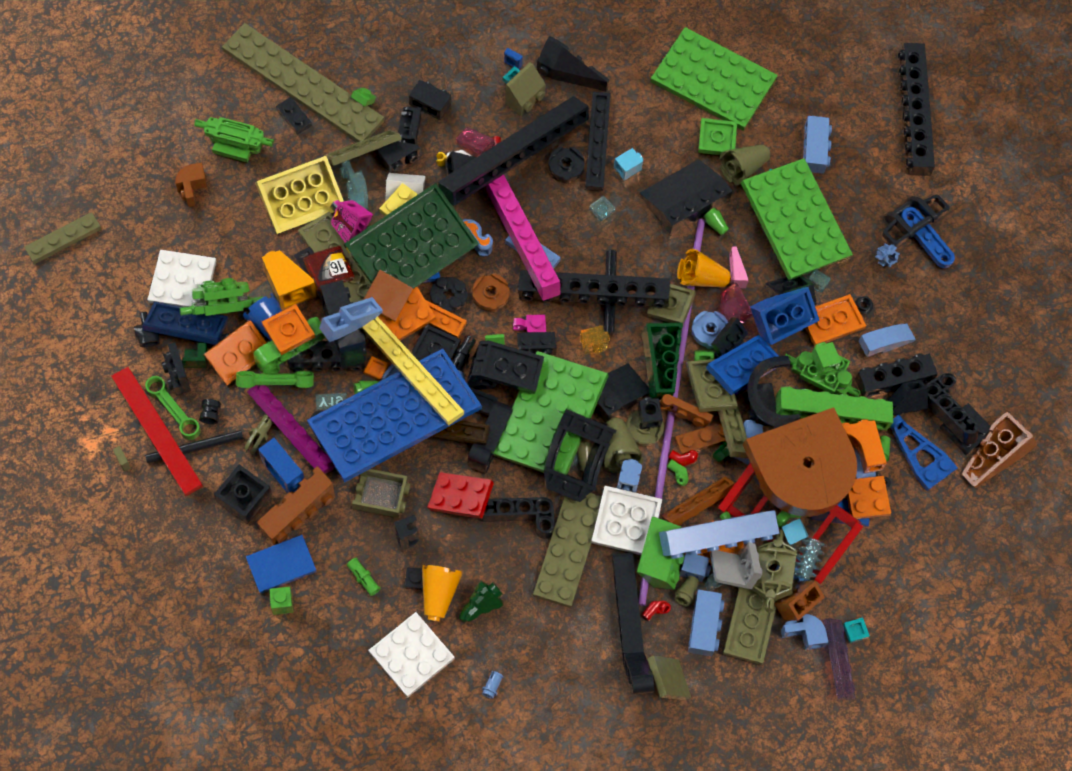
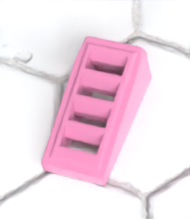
(737, 270)

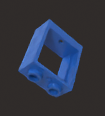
(281, 465)

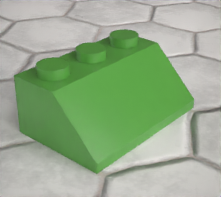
(654, 567)

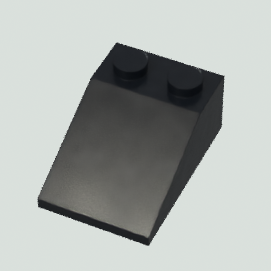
(621, 392)

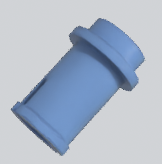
(492, 685)

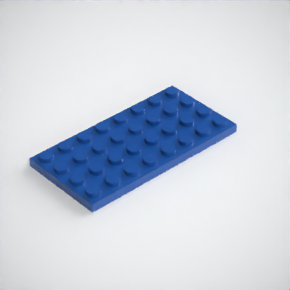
(388, 418)

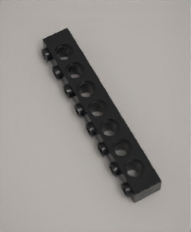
(920, 100)
(604, 284)

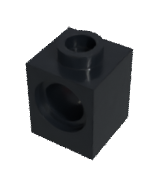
(647, 420)

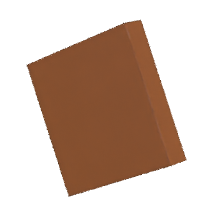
(389, 294)

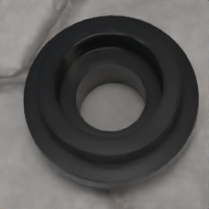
(867, 302)

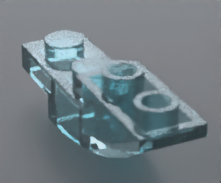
(356, 185)

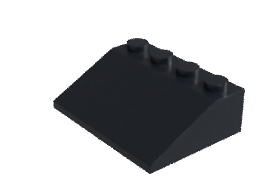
(686, 196)

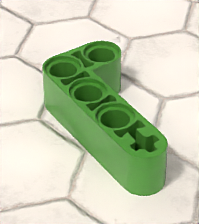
(269, 358)

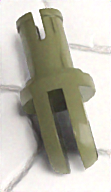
(259, 434)

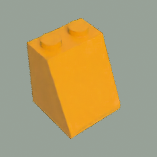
(287, 280)

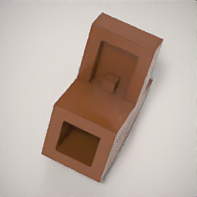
(189, 179)

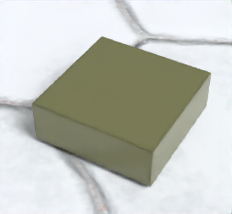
(121, 458)

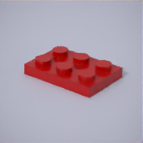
(460, 495)

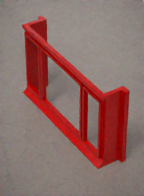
(847, 518)

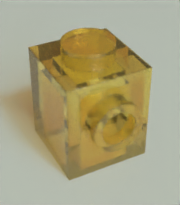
(594, 340)

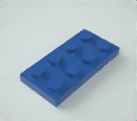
(736, 366)

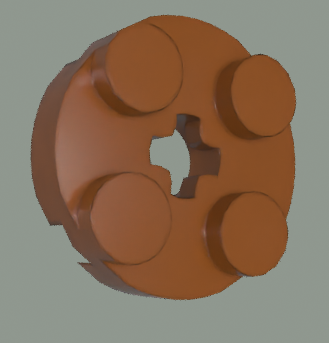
(493, 302)

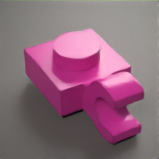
(533, 323)

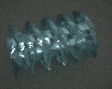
(808, 559)

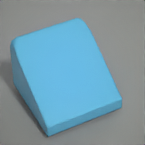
(795, 531)

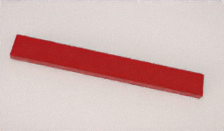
(157, 431)

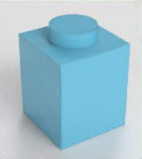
(628, 164)

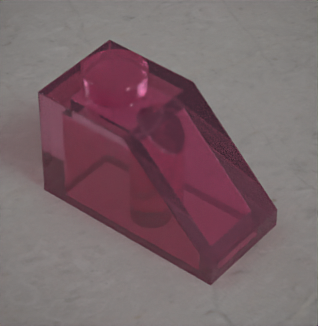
(734, 304)

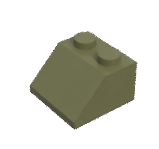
(524, 90)

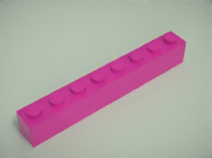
(524, 238)

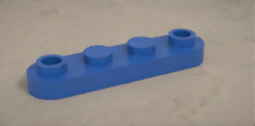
(929, 239)

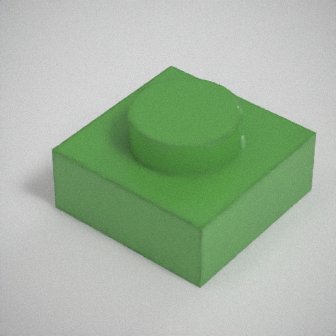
(363, 96)

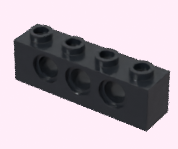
(317, 362)
(870, 387)

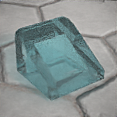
(819, 280)

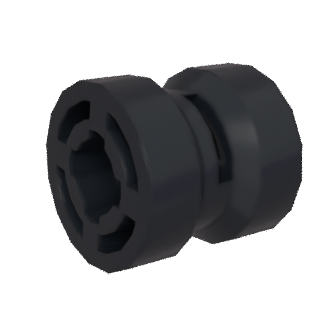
(210, 411)

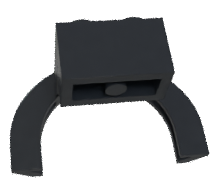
(762, 398)

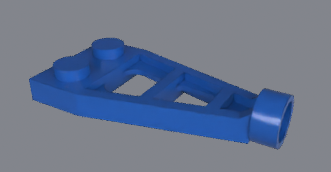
(933, 473)

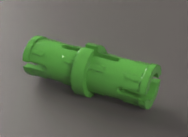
(363, 576)

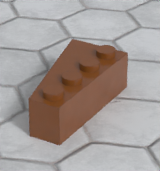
(297, 507)

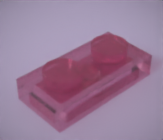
(475, 140)

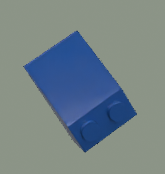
(784, 314)

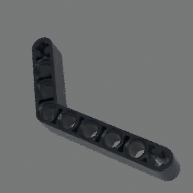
(633, 655)

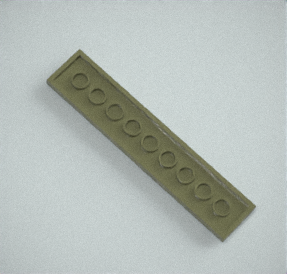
(302, 83)

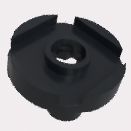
(563, 173)
(452, 285)

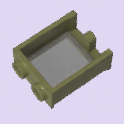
(381, 493)

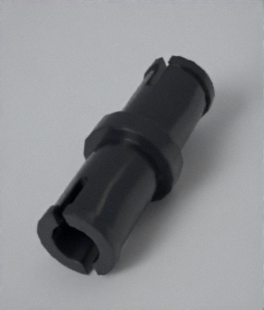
(462, 353)

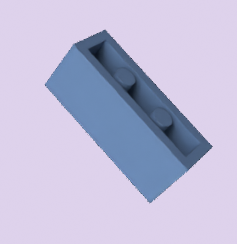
(817, 144)
(705, 623)

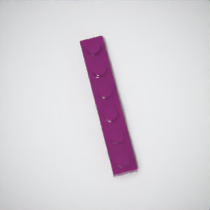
(291, 428)

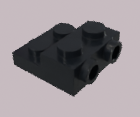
(174, 365)

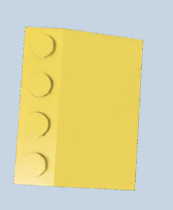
(299, 194)

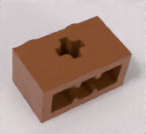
(803, 599)

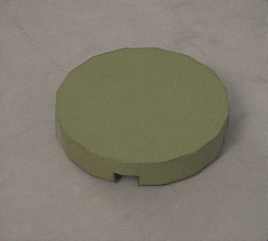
(643, 437)

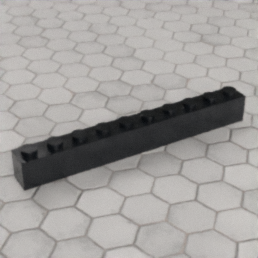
(514, 150)

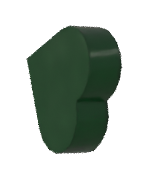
(721, 452)

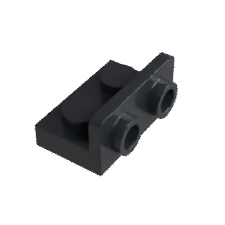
(729, 337)
(537, 341)

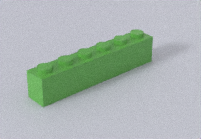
(849, 408)

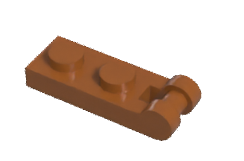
(685, 410)

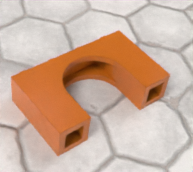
(867, 442)

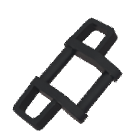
(894, 219)

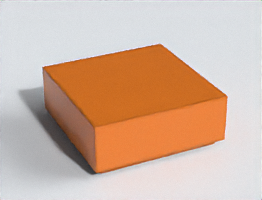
(376, 368)

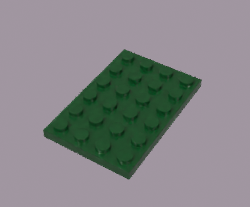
(413, 240)

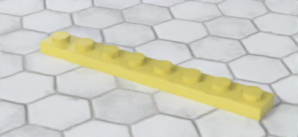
(413, 371)

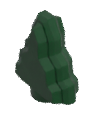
(482, 601)

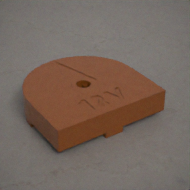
(812, 441)

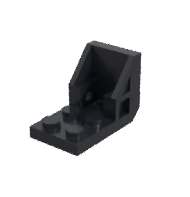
(504, 365)

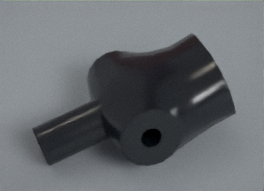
(145, 338)

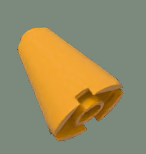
(701, 271)
(438, 590)

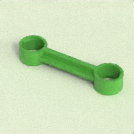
(249, 379)
(172, 407)

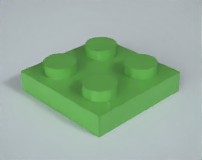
(716, 136)

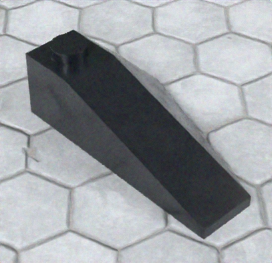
(561, 65)

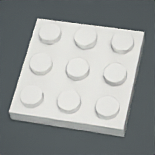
(177, 276)
(624, 519)
(411, 654)

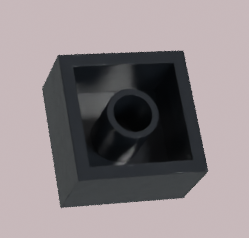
(243, 494)

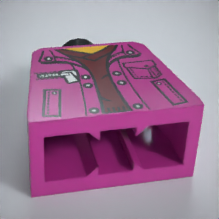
(349, 218)

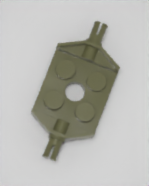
(778, 583)

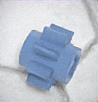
(887, 255)

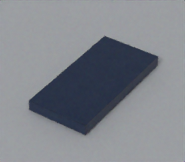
(167, 320)

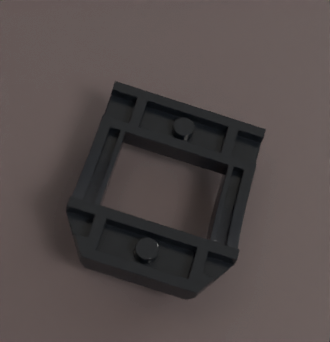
(587, 428)

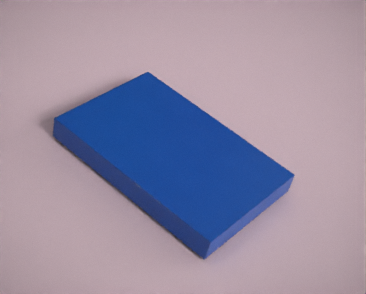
(281, 564)

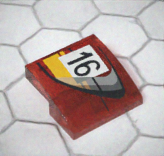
(328, 267)

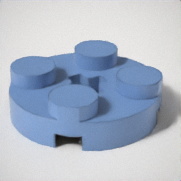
(700, 324)

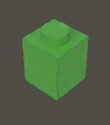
(826, 357)
(281, 600)

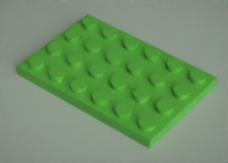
(713, 78)
(796, 219)
(537, 415)

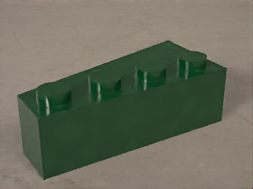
(661, 354)

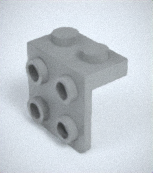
(736, 569)

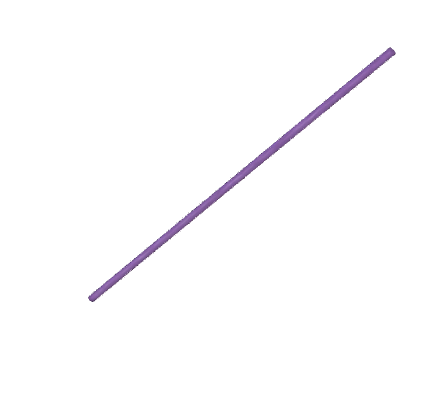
(670, 416)

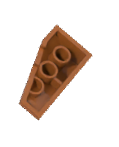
(1001, 448)

